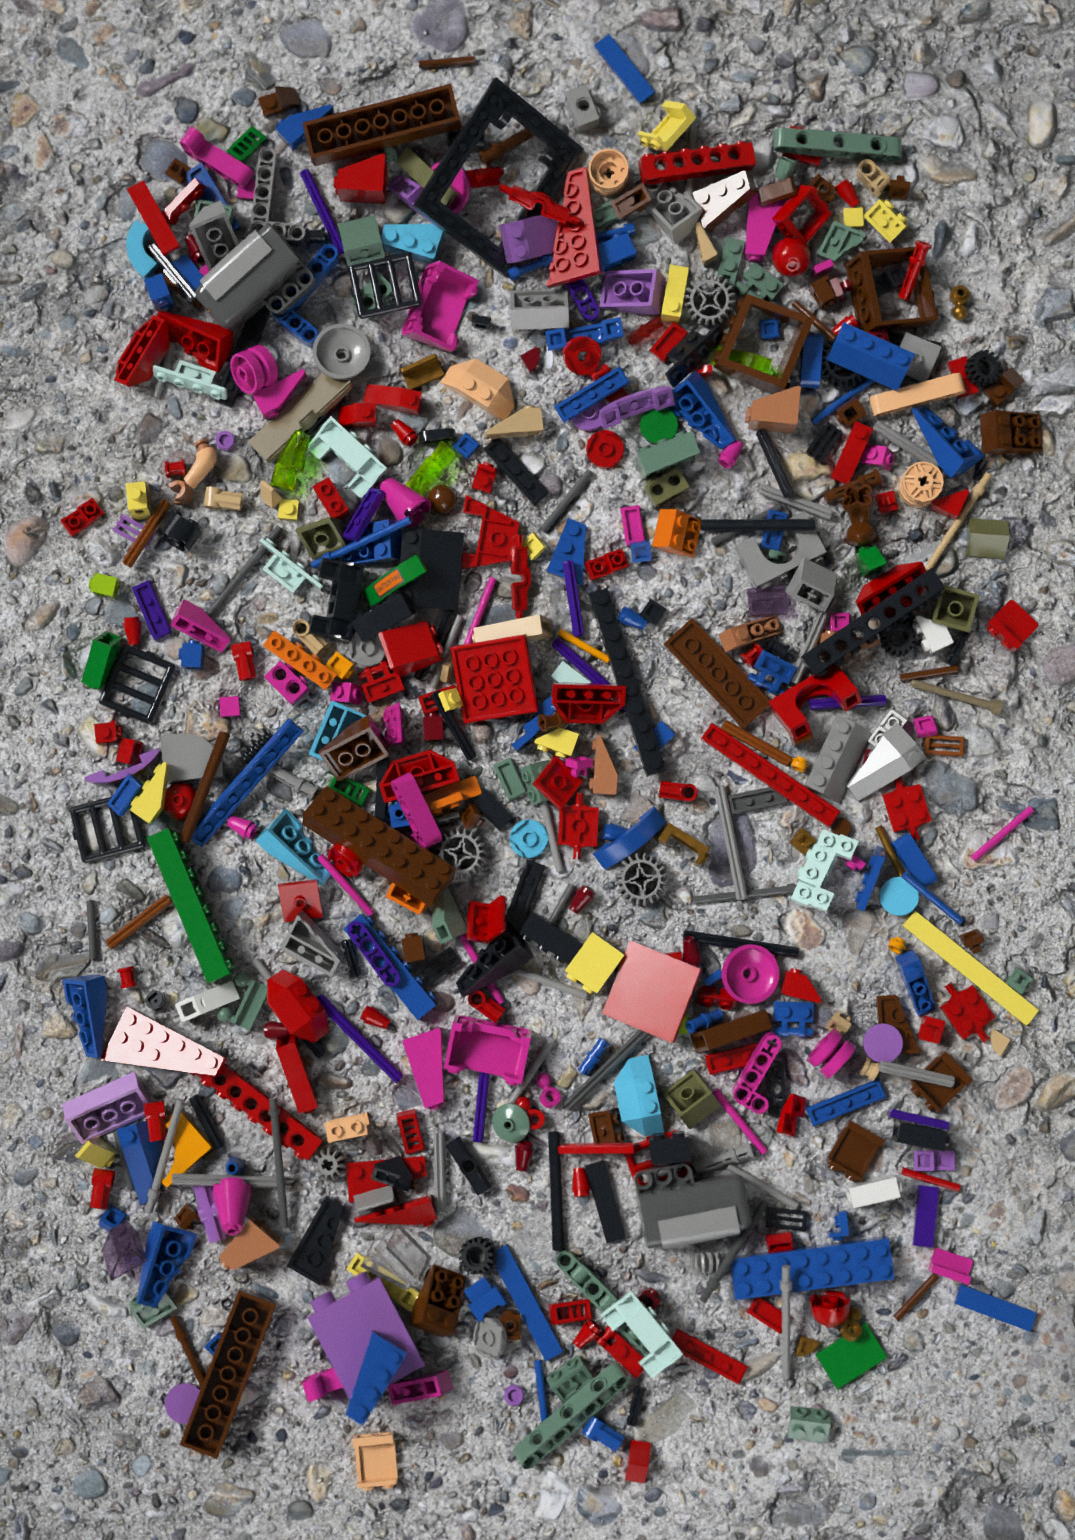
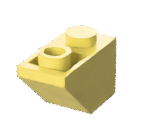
(558, 741)

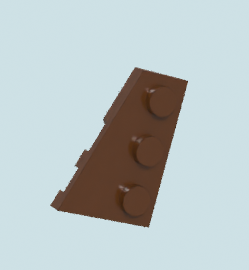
(891, 1013)

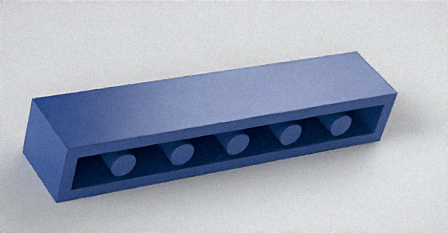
(409, 987)

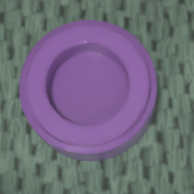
(225, 440)
(514, 1395)

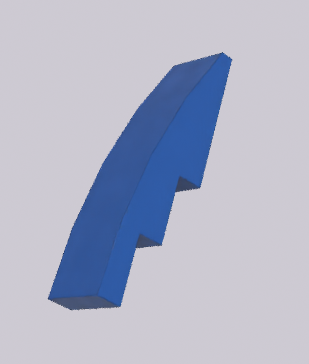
(532, 727)

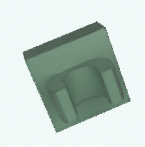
(1018, 981)

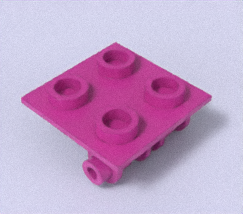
(393, 732)

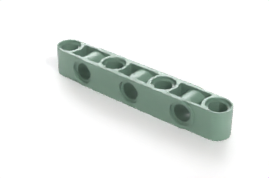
(823, 144)
(582, 1277)
(571, 1415)

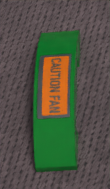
(394, 580)

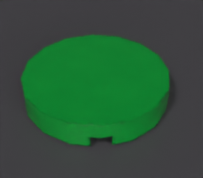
(658, 425)

